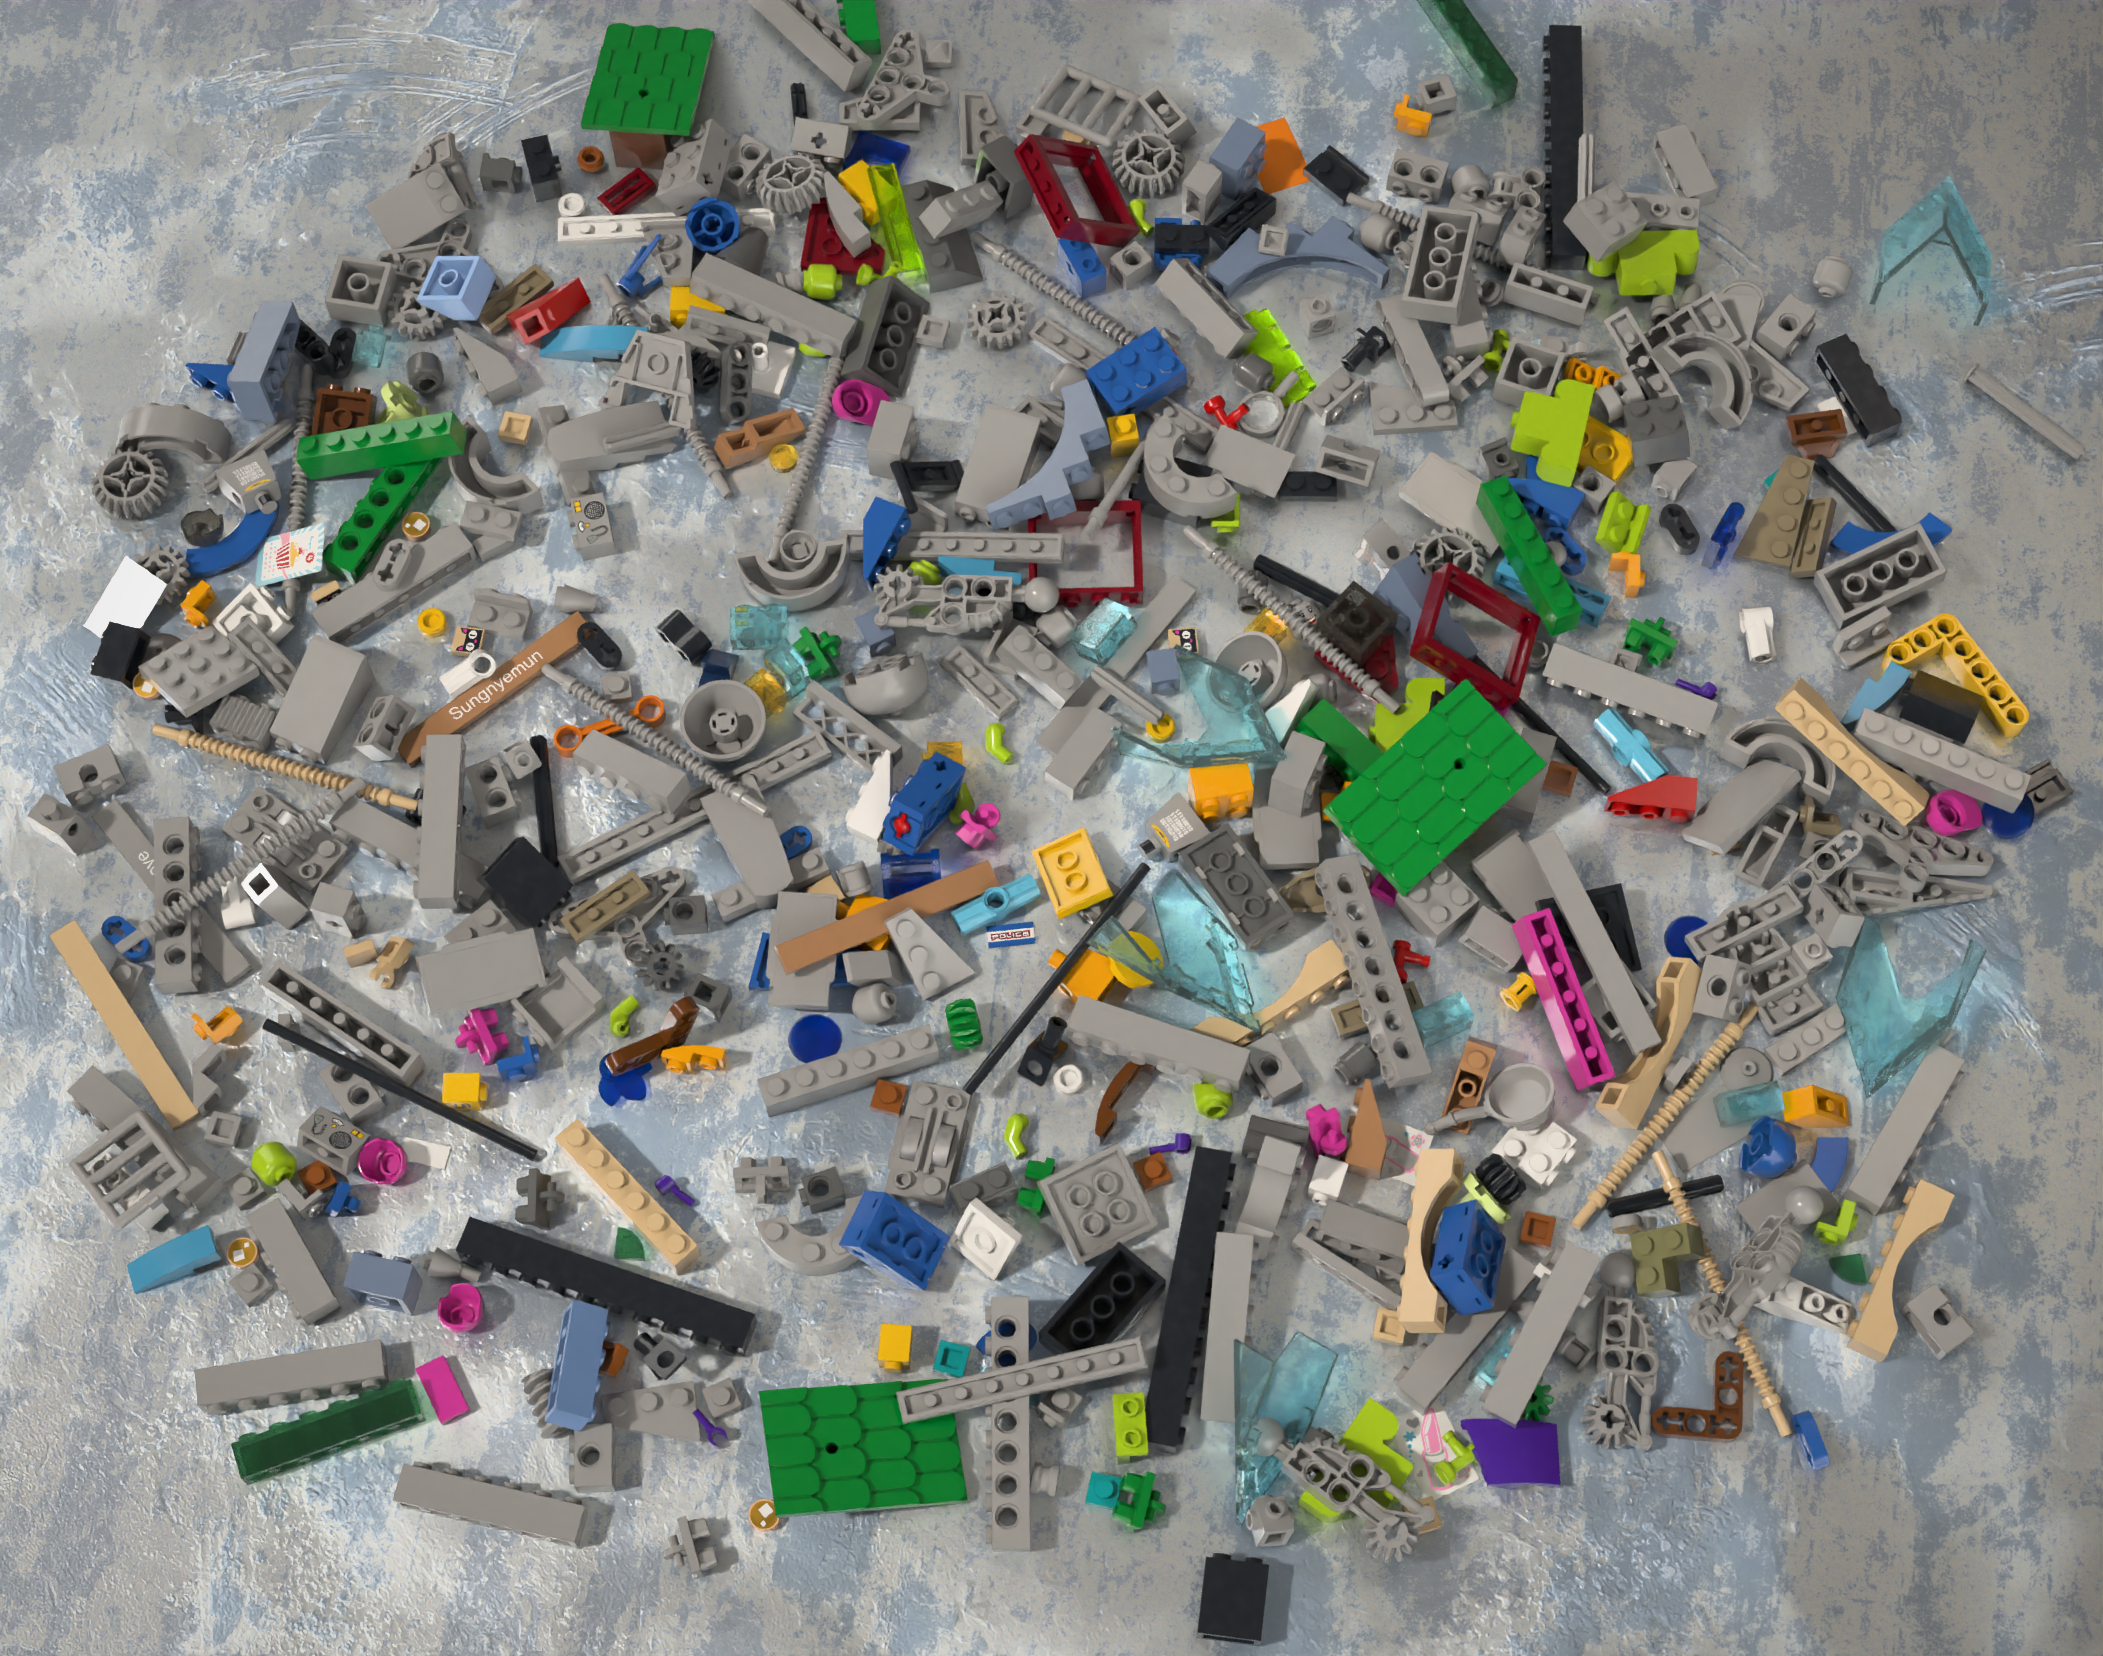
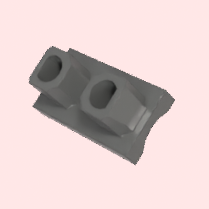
(541, 1199)

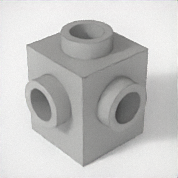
(1270, 1521)

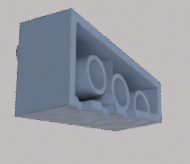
(264, 360)
(1405, 593)

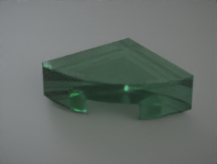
(628, 1246)
(1849, 1269)

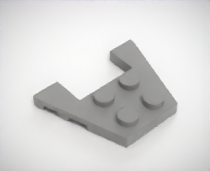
(659, 365)

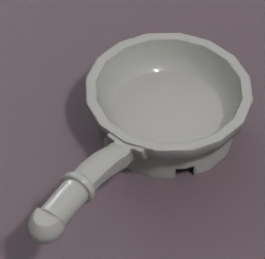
(1515, 1096)

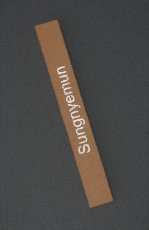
(495, 689)

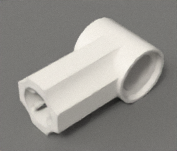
(1758, 628)
(465, 675)
(238, 905)

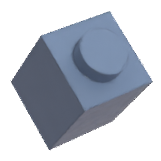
(874, 640)
(1162, 671)

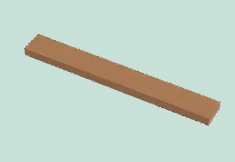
(869, 923)

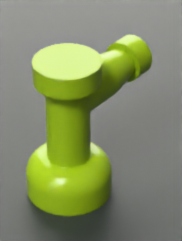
(866, 275)
(1493, 359)
(1447, 1470)

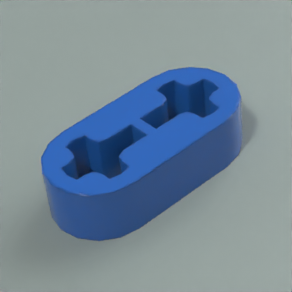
(1572, 549)
(796, 849)
(127, 929)
(1810, 1440)

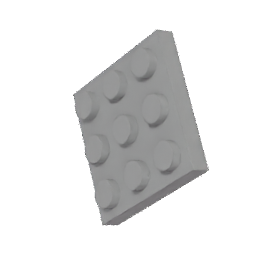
(198, 671)
(1097, 1203)

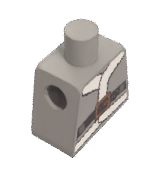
(1380, 549)

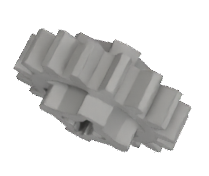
(411, 316)
(996, 320)
(173, 576)

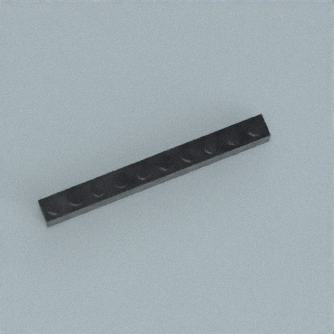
(1562, 134)
(607, 1287)
(1185, 1299)

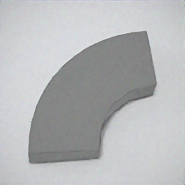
(438, 150)

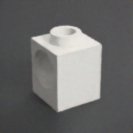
(1327, 1180)

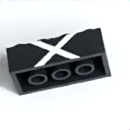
(1104, 1304)

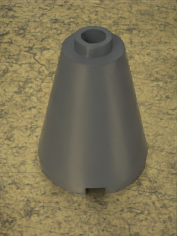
(747, 251)

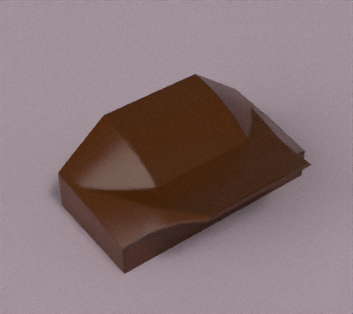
(1816, 432)

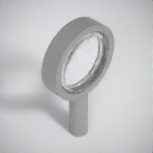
(1266, 409)

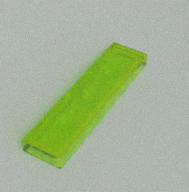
(894, 217)

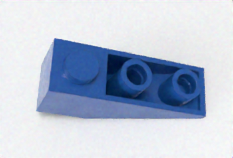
(213, 378)
(1549, 501)
(882, 532)

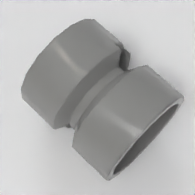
(1612, 398)
(797, 550)

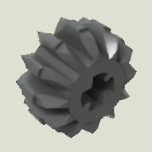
(654, 955)

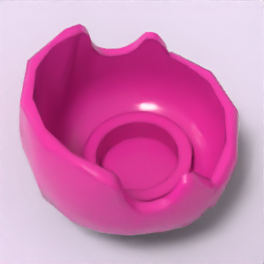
(382, 1161)
(461, 1308)

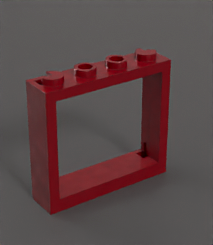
(1037, 158)
(1120, 513)
(1454, 666)

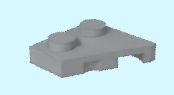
(1051, 416)

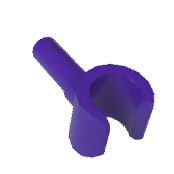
(1707, 690)
(1181, 1145)
(666, 1184)
(709, 1427)

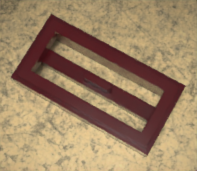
(630, 195)

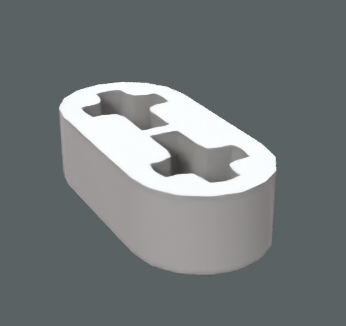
(387, 563)

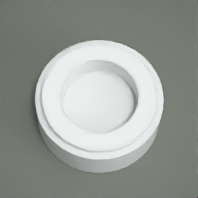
(572, 205)
(1068, 1080)

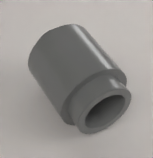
(1246, 602)
(1356, 1062)

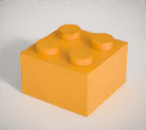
(1220, 791)

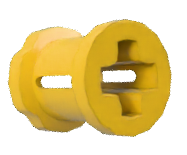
(1509, 995)

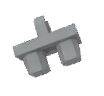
(753, 1179)

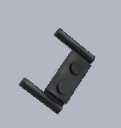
(925, 477)

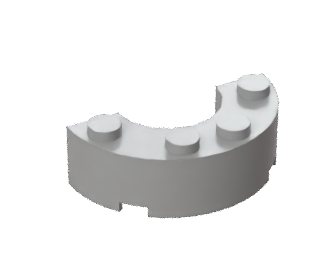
(1723, 366)
(176, 429)
(1172, 486)
(480, 487)
(800, 588)
(1780, 739)
(1269, 1192)
(807, 1253)

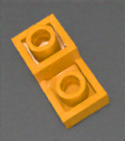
(1585, 373)
(684, 1058)

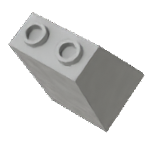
(998, 460)
(321, 700)

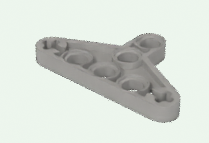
(897, 93)
(424, 255)
(1905, 846)
(641, 915)

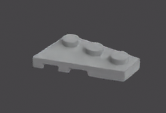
(925, 955)

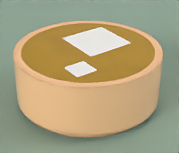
(416, 526)
(144, 688)
(242, 1253)
(763, 1515)

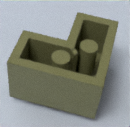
(1657, 1256)

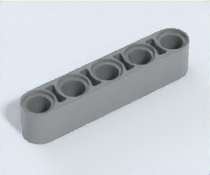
(1412, 352)

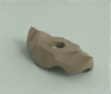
(1302, 895)

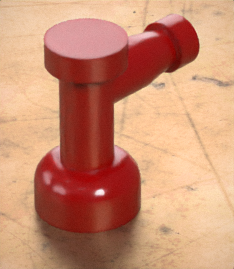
(1216, 406)
(1403, 954)

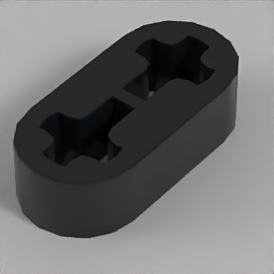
(345, 354)
(1684, 527)
(594, 650)

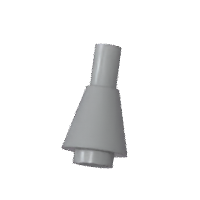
(443, 1265)

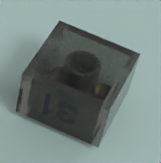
(1357, 623)

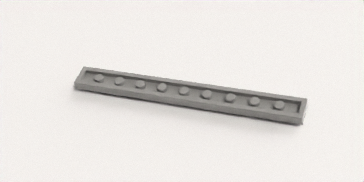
(658, 825)

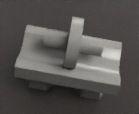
(1472, 372)
(690, 1532)

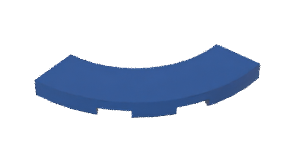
(1854, 539)
(233, 548)
(1830, 1160)

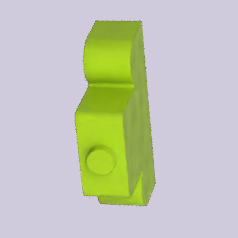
(1650, 262)
(1553, 429)
(1390, 727)
(1369, 1435)

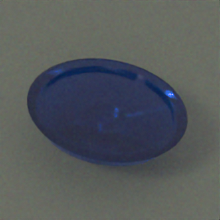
(2008, 825)
(1675, 936)
(814, 1038)

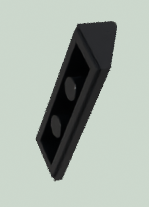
(1246, 213)

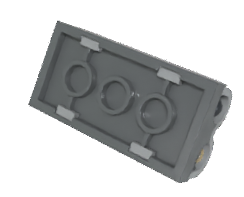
(1235, 888)

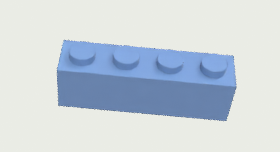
(577, 1366)

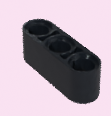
(315, 351)

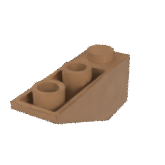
(1470, 1079)
(1368, 1141)

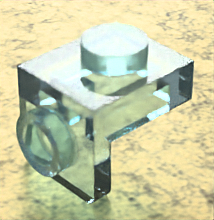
(370, 346)

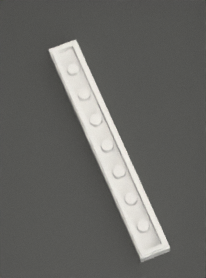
(627, 228)

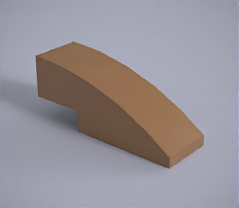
(758, 437)

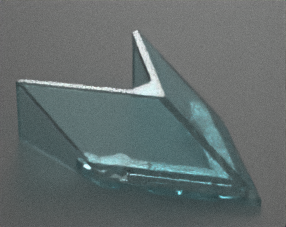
(1942, 220)
(1235, 722)
(1198, 953)
(1889, 1028)
(1279, 1390)

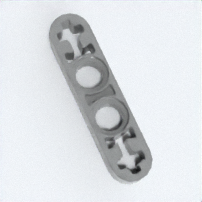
(1817, 873)

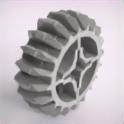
(1140, 174)
(791, 183)
(121, 475)
(1452, 549)

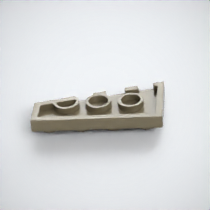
(1777, 521)

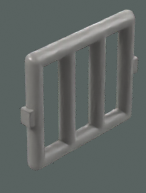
(1085, 130)
(153, 1198)

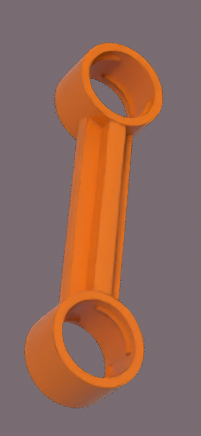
(608, 727)

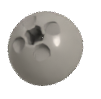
(1259, 660)
(722, 708)

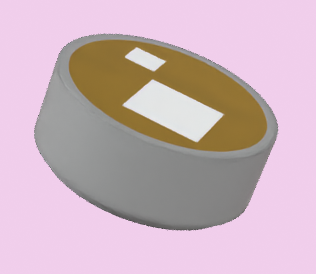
(1626, 1224)

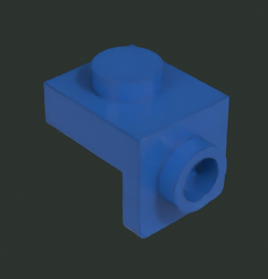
(518, 1066)

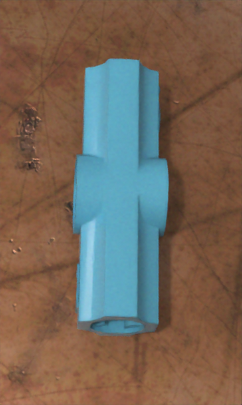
(1630, 746)
(1012, 895)

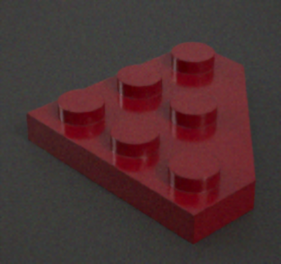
(825, 247)
(1379, 666)

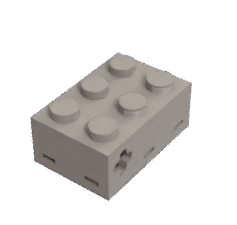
(694, 167)

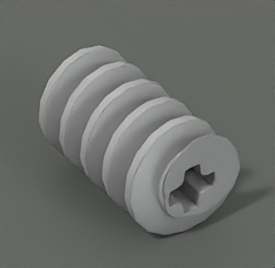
(538, 1388)

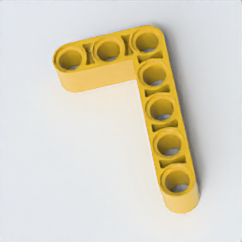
(1962, 668)

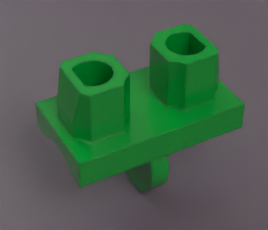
(1651, 636)
(811, 644)
(1033, 1199)
(1133, 1514)

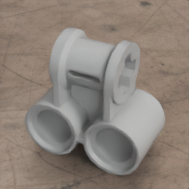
(1517, 190)

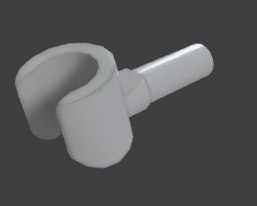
(651, 318)

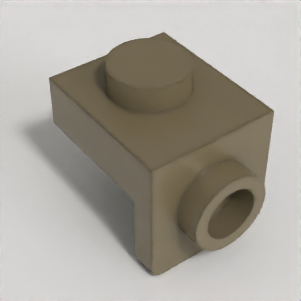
(1819, 823)

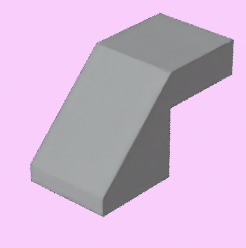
(873, 967)
(205, 1092)

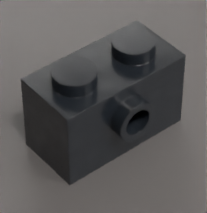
(542, 168)
(120, 655)

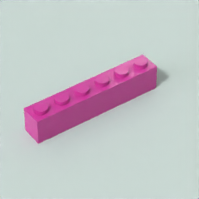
(1563, 999)

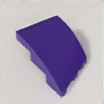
(1515, 1455)

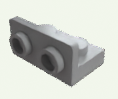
(1333, 396)
(501, 613)
(1001, 632)
(1863, 638)

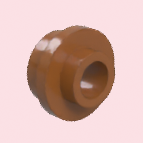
(590, 153)

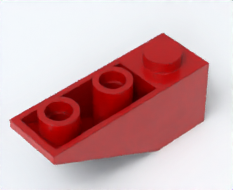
(548, 311)
(1665, 798)

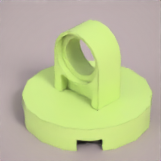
(400, 403)
(1487, 1201)

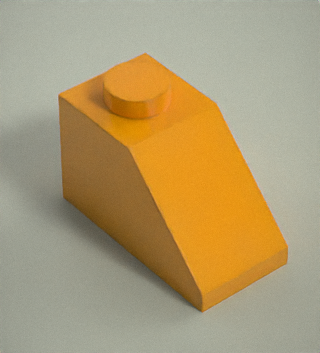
(1815, 1108)

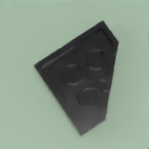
(1614, 915)

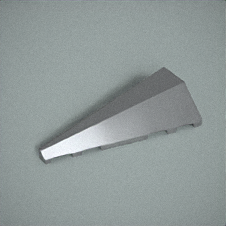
(1881, 892)

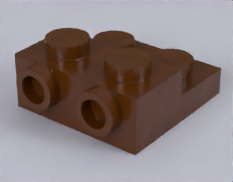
(343, 409)

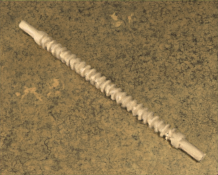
(187, 738)
(1597, 1198)
(1770, 1399)

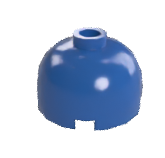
(712, 225)
(1770, 1149)

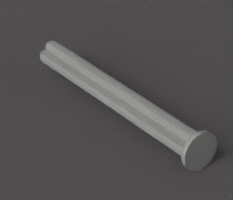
(2024, 412)

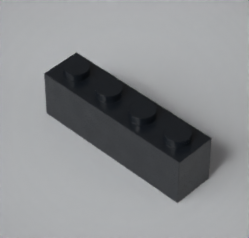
(1857, 390)

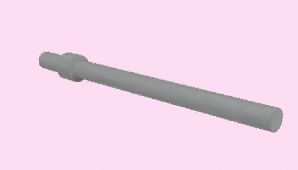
(1099, 514)

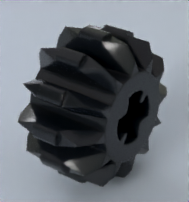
(704, 372)
(1500, 1179)

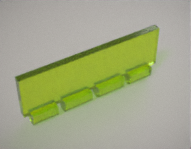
(1270, 346)

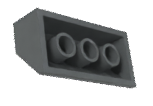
(947, 259)
(885, 336)

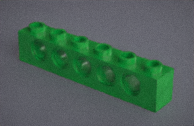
(384, 519)

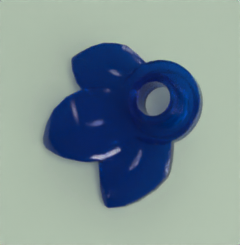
(628, 1085)

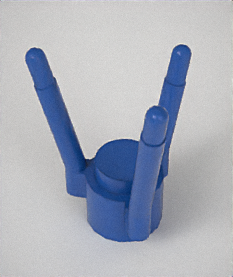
(632, 281)

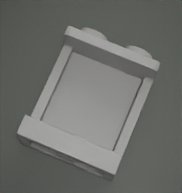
(560, 1007)

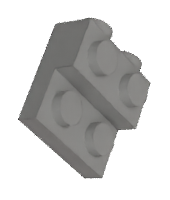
(1602, 1016)

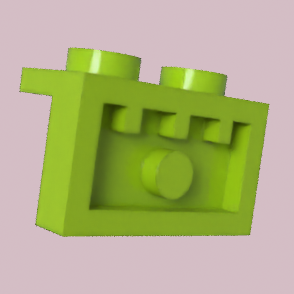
(1622, 524)
(1129, 1426)

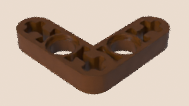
(671, 1034)
(1719, 1412)

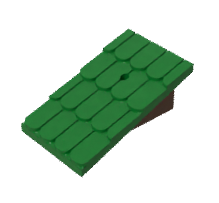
(647, 89)
(1434, 787)
(875, 1457)

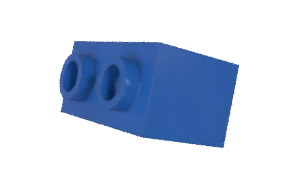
(1082, 267)

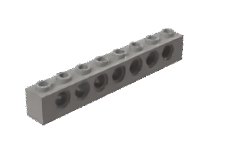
(1376, 956)
(1017, 1536)

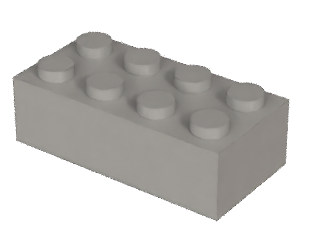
(1440, 264)
(1880, 575)

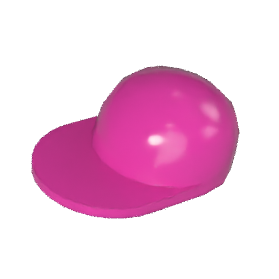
(858, 401)
(1952, 813)

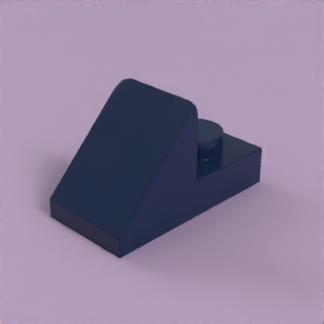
(718, 666)

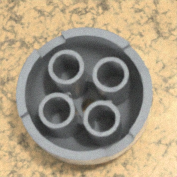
(889, 689)

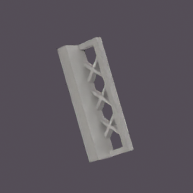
(850, 720)
(1347, 1271)

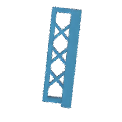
(1592, 611)

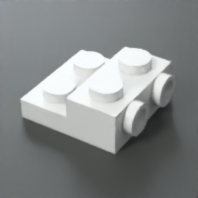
(259, 606)
(1537, 1152)

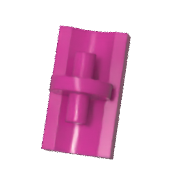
(977, 828)
(477, 1036)
(1325, 1131)

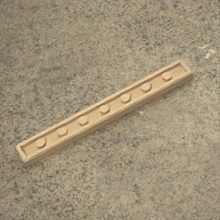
(124, 1025)

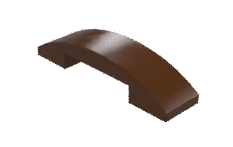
(1106, 1116)

